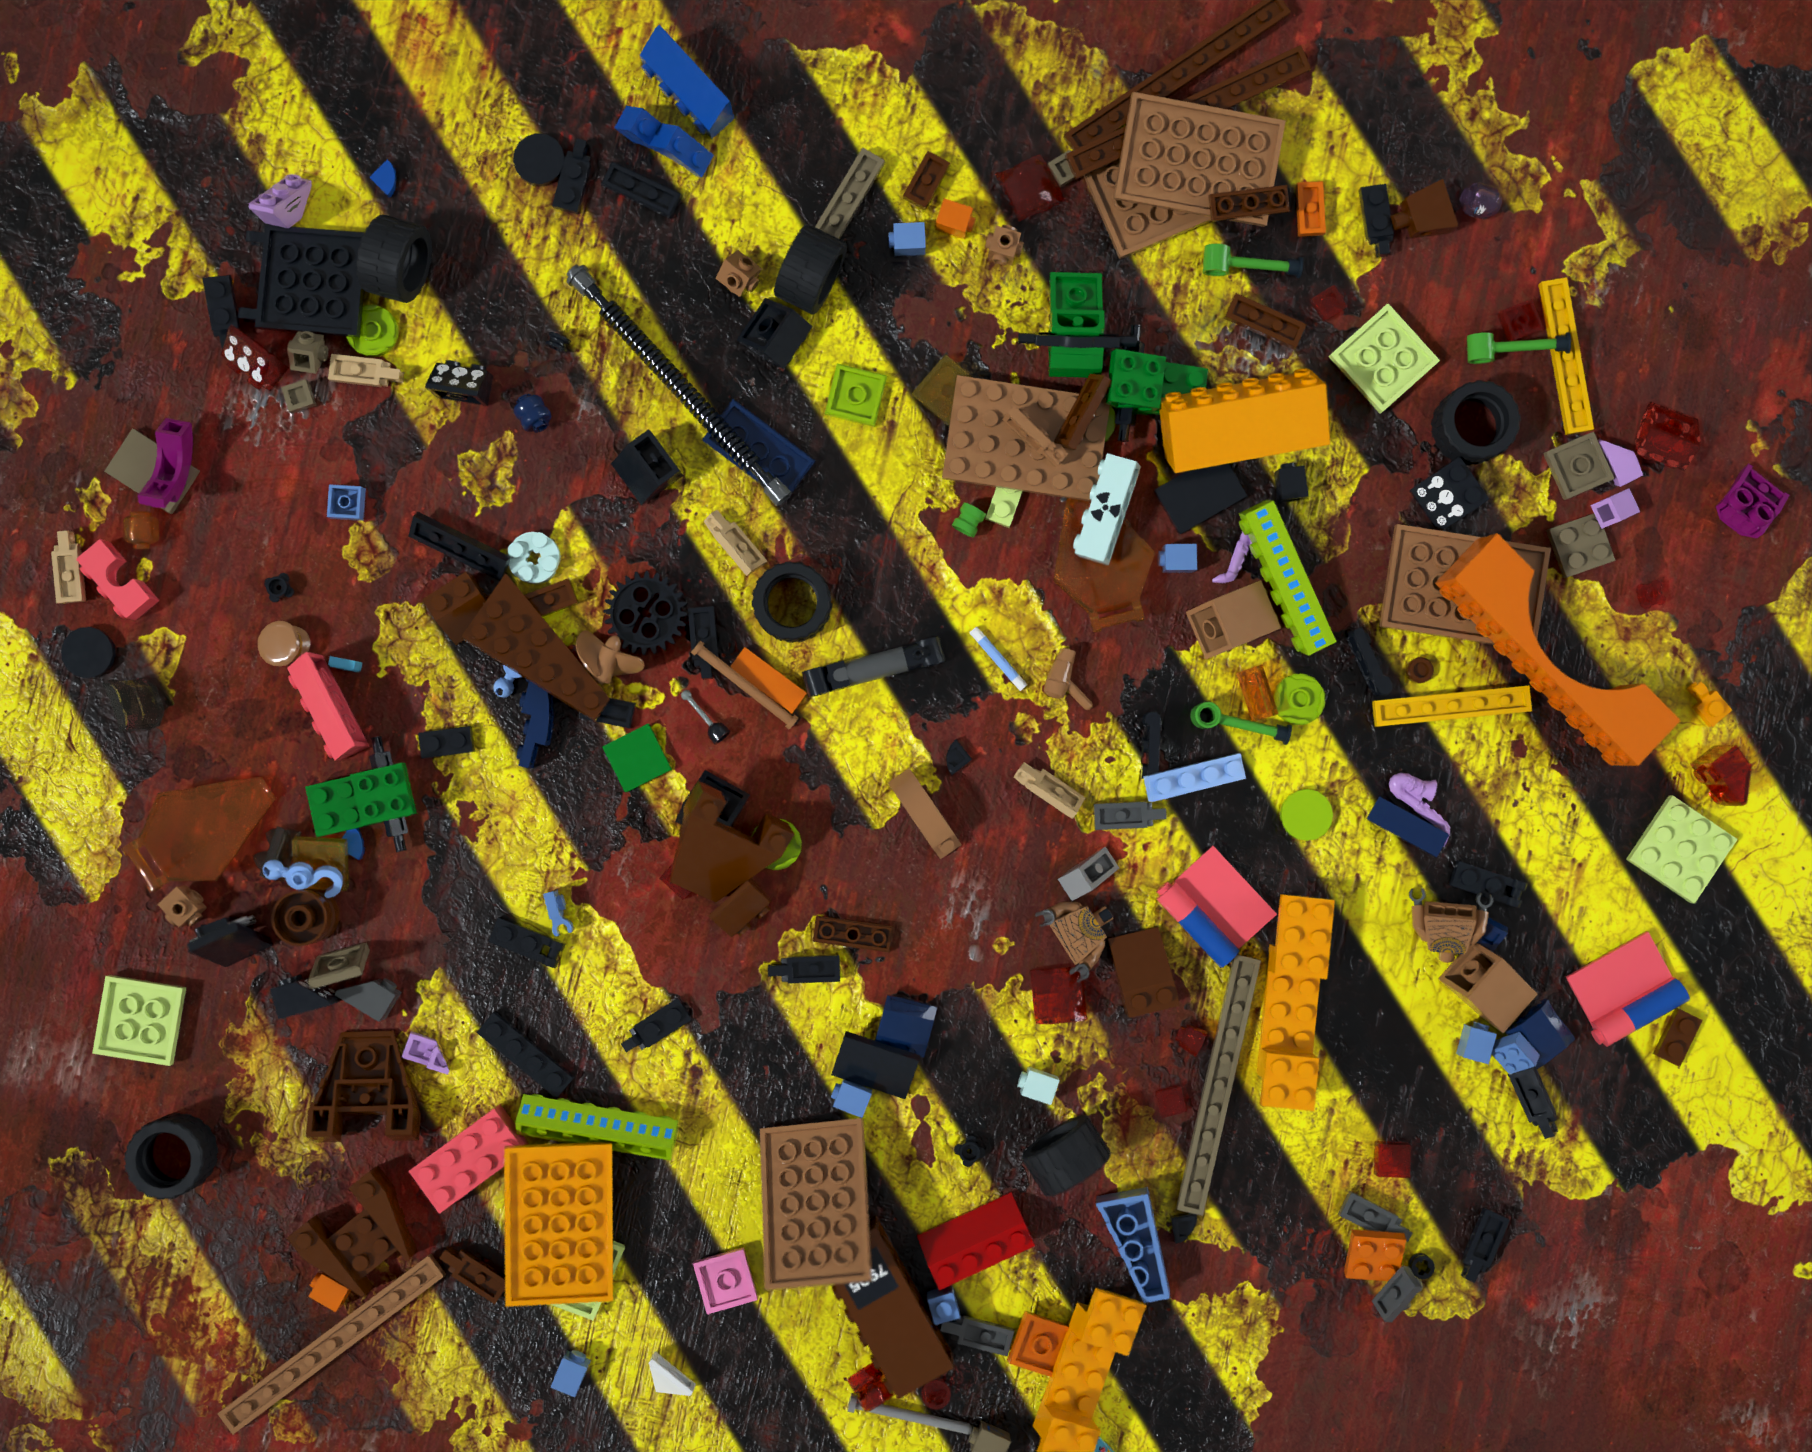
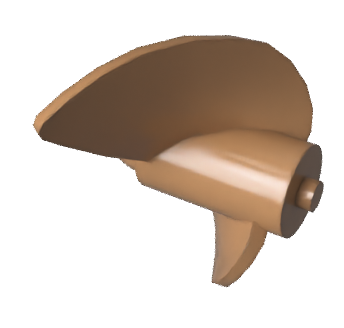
(605, 659)

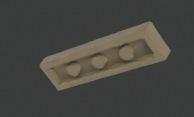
(850, 193)

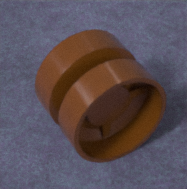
(305, 917)

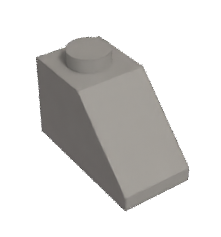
(1088, 874)

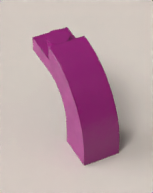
(172, 464)

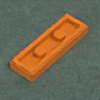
(768, 680)

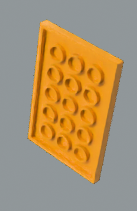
(558, 1223)

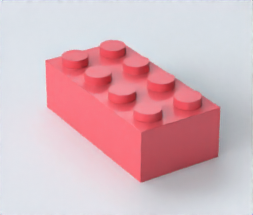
(467, 1159)

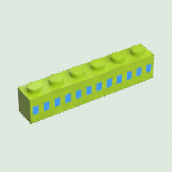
(1287, 577)
(586, 1123)

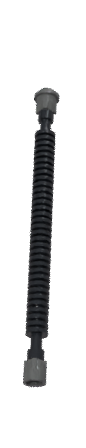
(685, 392)

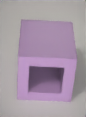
(1615, 508)

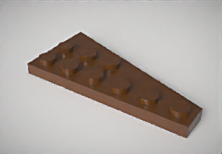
(523, 641)

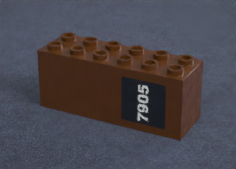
(895, 1320)

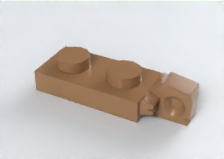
(1034, 436)

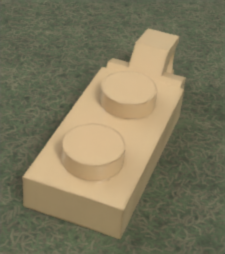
(362, 371)
(735, 543)
(66, 570)
(1050, 789)

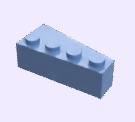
(1134, 1230)

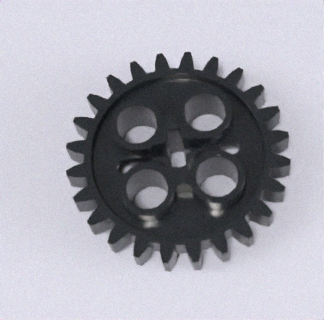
(666, 625)

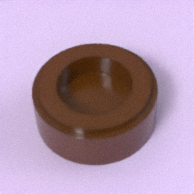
(1419, 670)

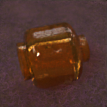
(141, 529)

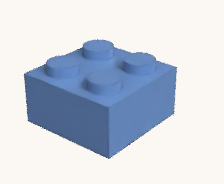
(346, 502)
(1515, 1053)

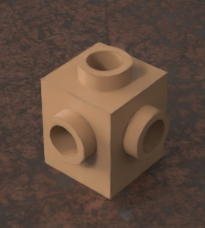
(1002, 253)
(739, 273)
(183, 906)

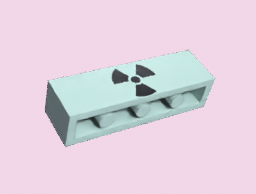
(1107, 509)

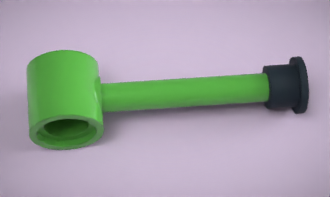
(1218, 260)
(1482, 346)
(1280, 732)

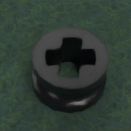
(558, 342)
(1420, 1257)

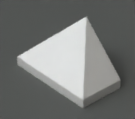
(668, 1378)

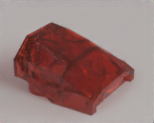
(1030, 187)
(1057, 996)

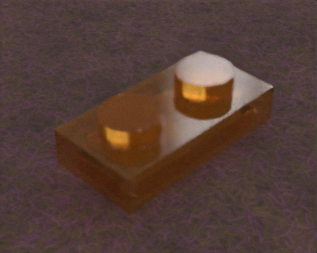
(1257, 693)

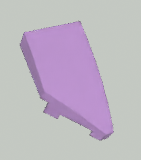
(1621, 462)
(425, 1051)

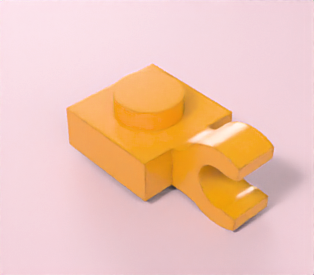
(1709, 705)

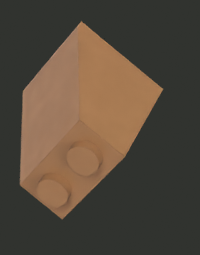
(1233, 619)
(1488, 986)

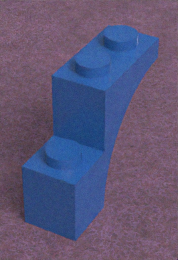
(664, 138)

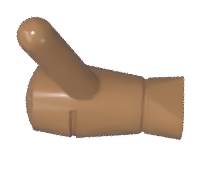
(1059, 680)

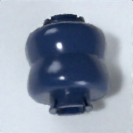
(532, 413)

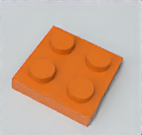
(1374, 1255)
(1037, 1343)

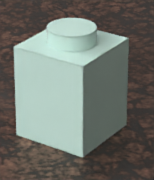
(1038, 1085)

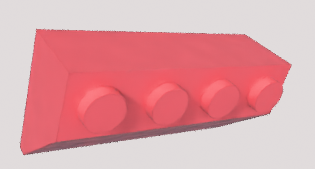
(327, 706)

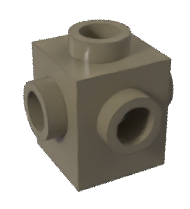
(307, 352)

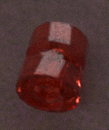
(870, 1387)

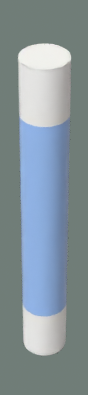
(997, 657)

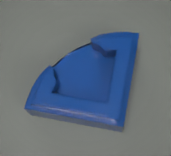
(385, 178)
(355, 843)

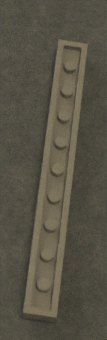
(1218, 1084)

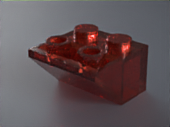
(1725, 774)

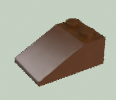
(1143, 972)

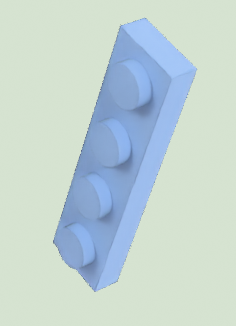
(1194, 777)

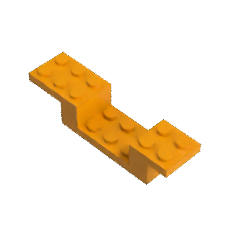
(1291, 1002)
(1082, 1368)

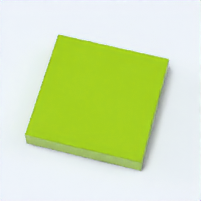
(855, 395)

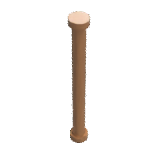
(745, 685)

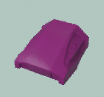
(1751, 504)

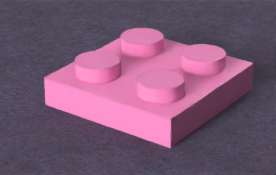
(725, 1280)

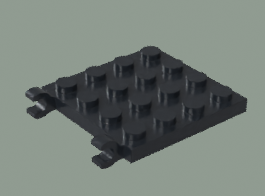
(307, 281)

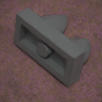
(1397, 1294)

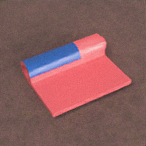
(1215, 906)
(1626, 989)

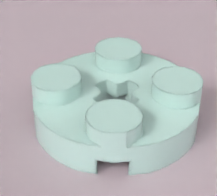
(547, 563)

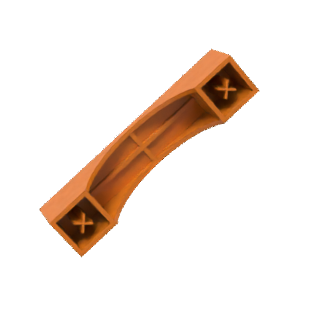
(1493, 590)

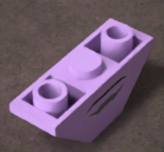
(283, 202)

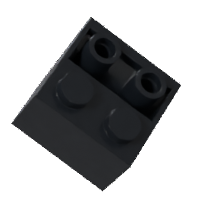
(646, 467)

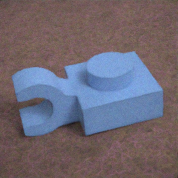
(555, 905)

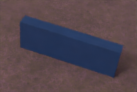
(1407, 826)

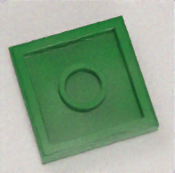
(637, 758)

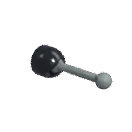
(716, 731)

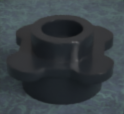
(271, 587)
(969, 1158)

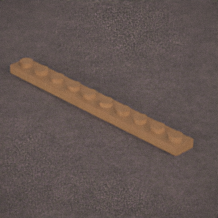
(331, 1343)

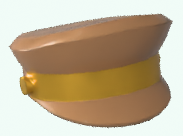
(282, 643)

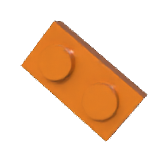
(1310, 208)

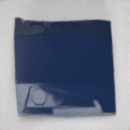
(906, 1024)
(1543, 1031)

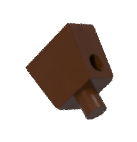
(1426, 212)

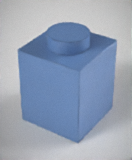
(908, 239)
(1178, 558)
(1476, 1042)
(851, 1097)
(943, 1305)
(571, 1373)

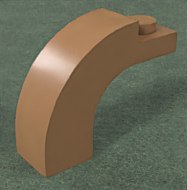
(924, 813)

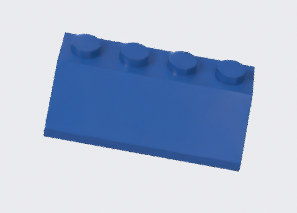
(686, 83)

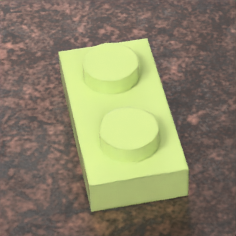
(1003, 506)

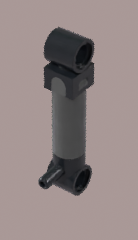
(873, 666)

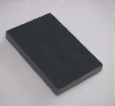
(1199, 495)
(229, 944)
(875, 1065)

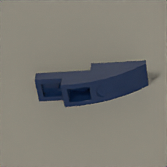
(540, 726)

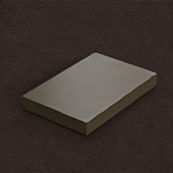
(136, 462)

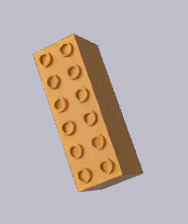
(1244, 420)

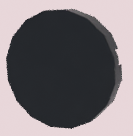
(538, 159)
(88, 652)

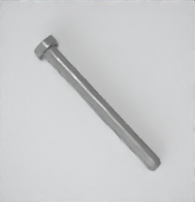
(912, 1416)

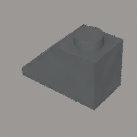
(372, 997)

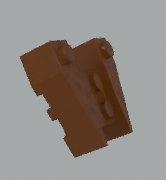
(363, 1240)

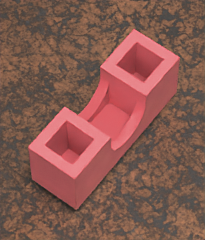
(101, 564)

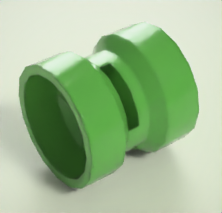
(968, 520)

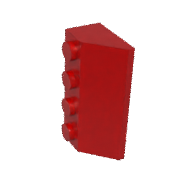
(975, 1240)

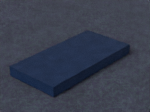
(775, 451)

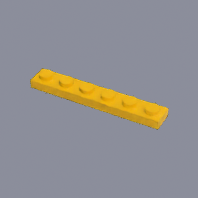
(1567, 367)
(1452, 706)

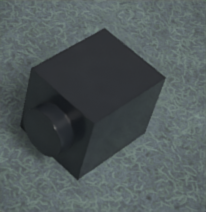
(1291, 483)

